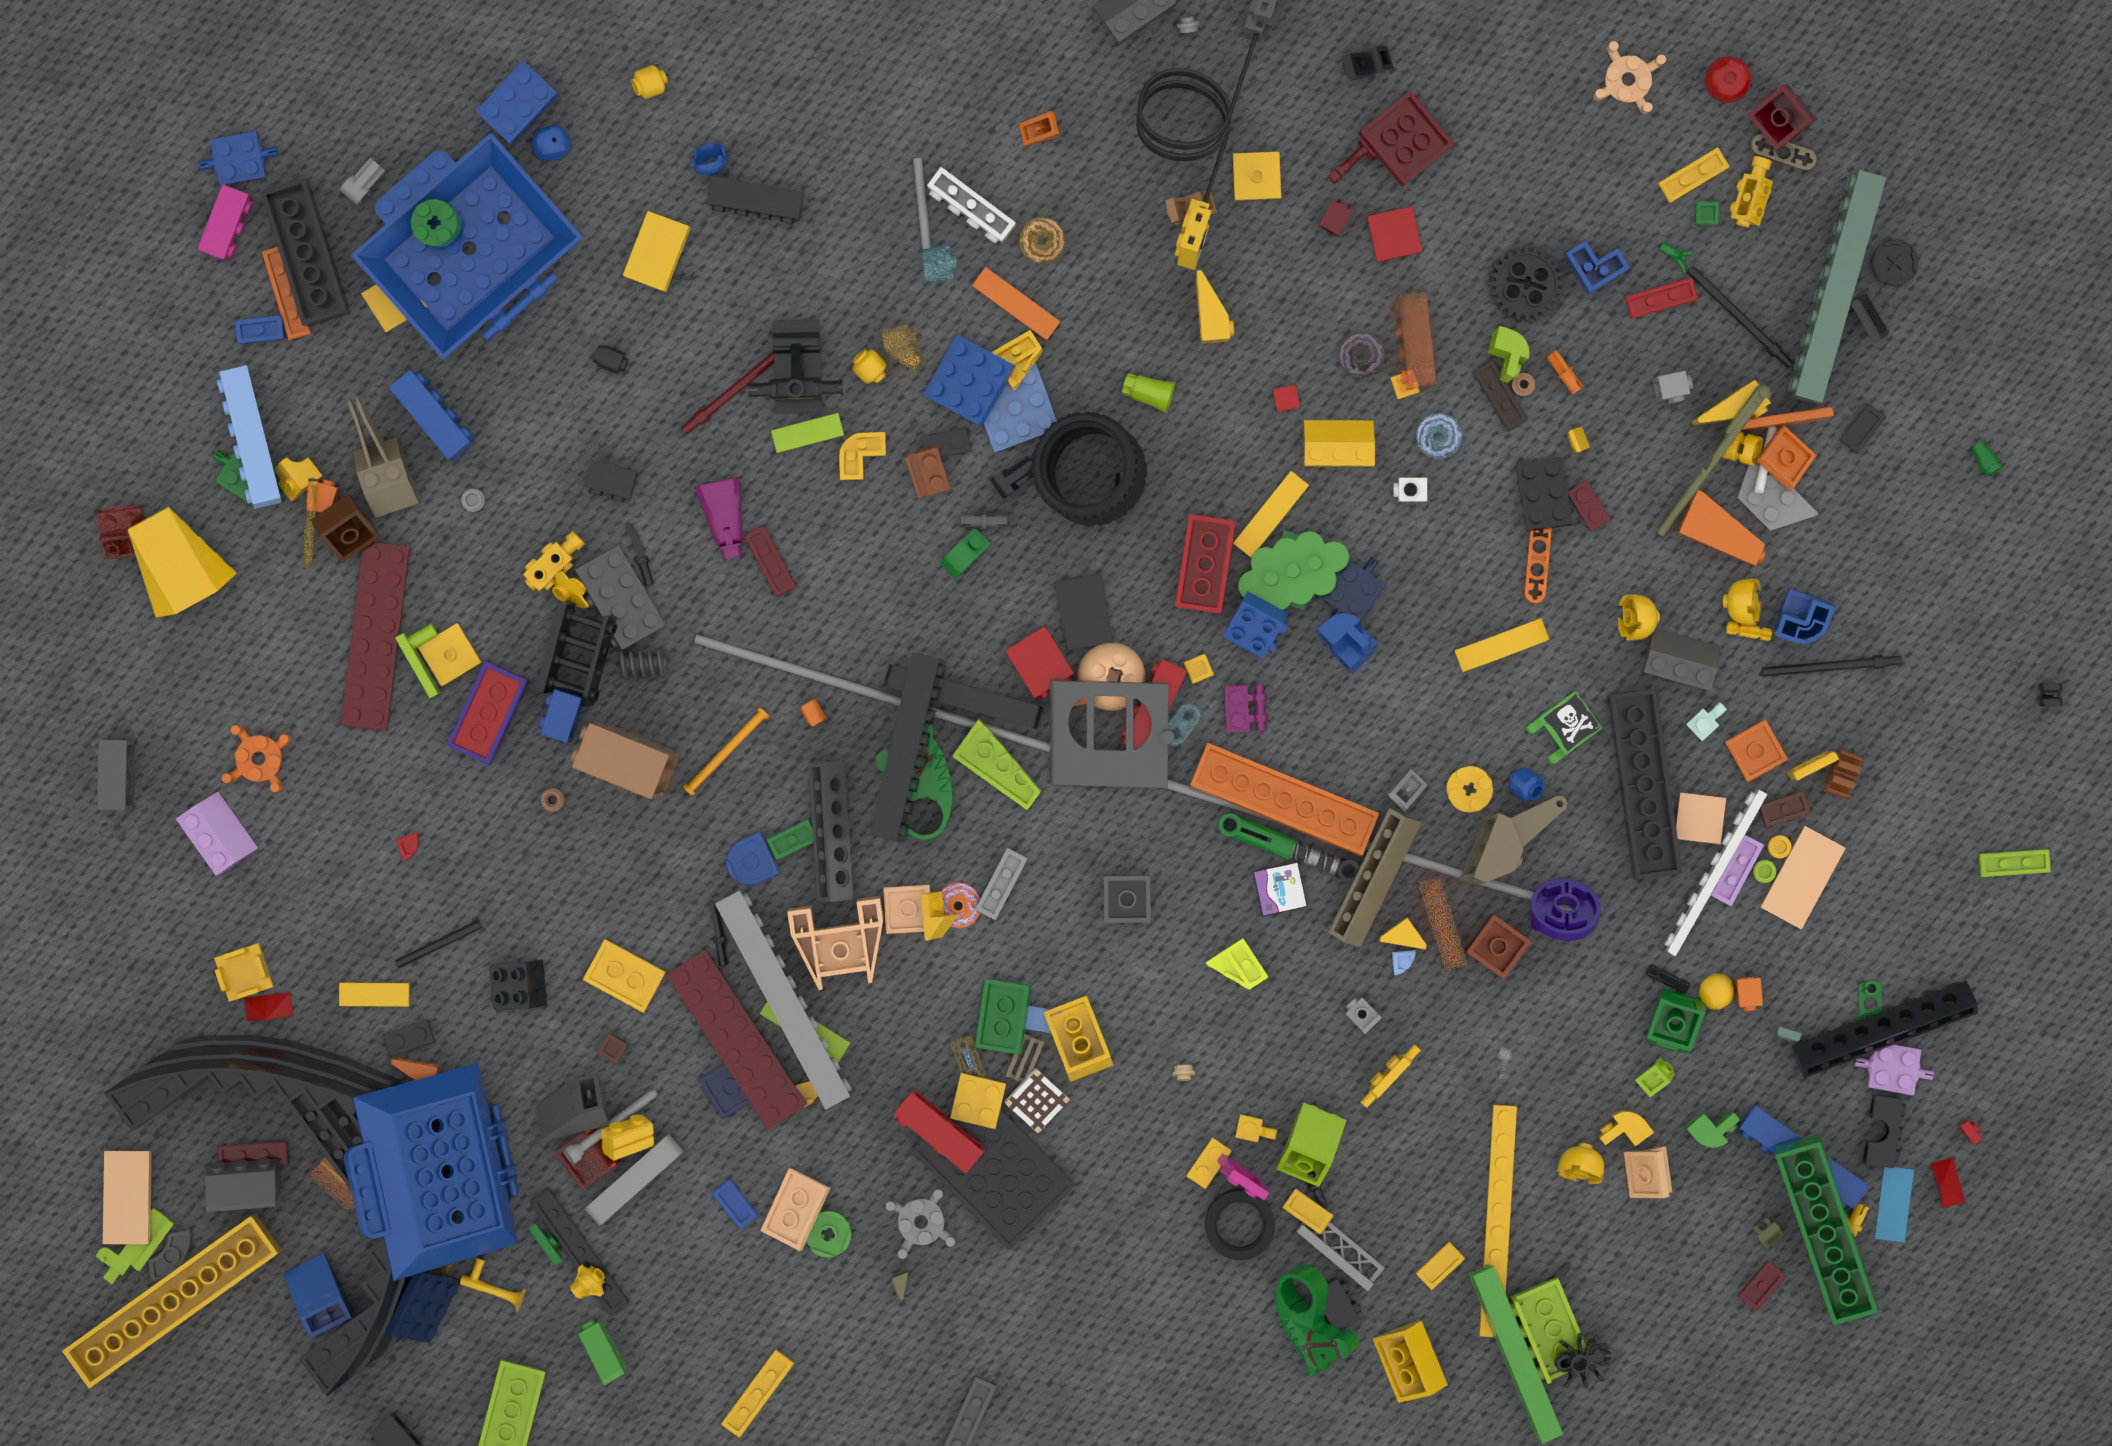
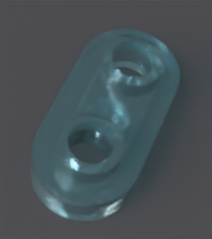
(1184, 726)

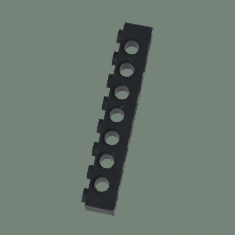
(1878, 1039)

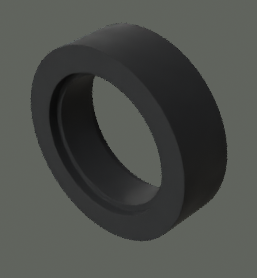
(1244, 1252)

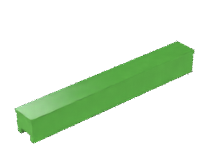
(1515, 1353)

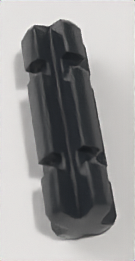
(1668, 979)

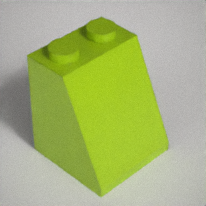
(1311, 1144)

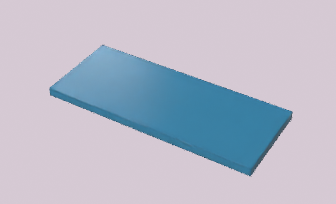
(1894, 1204)

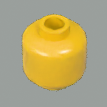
(649, 82)
(869, 366)

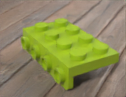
(1546, 1321)

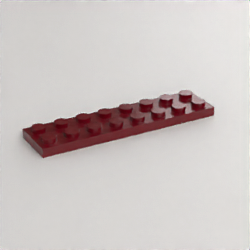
(373, 636)
(736, 1039)

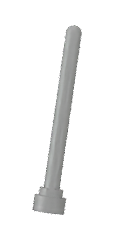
(575, 1151)

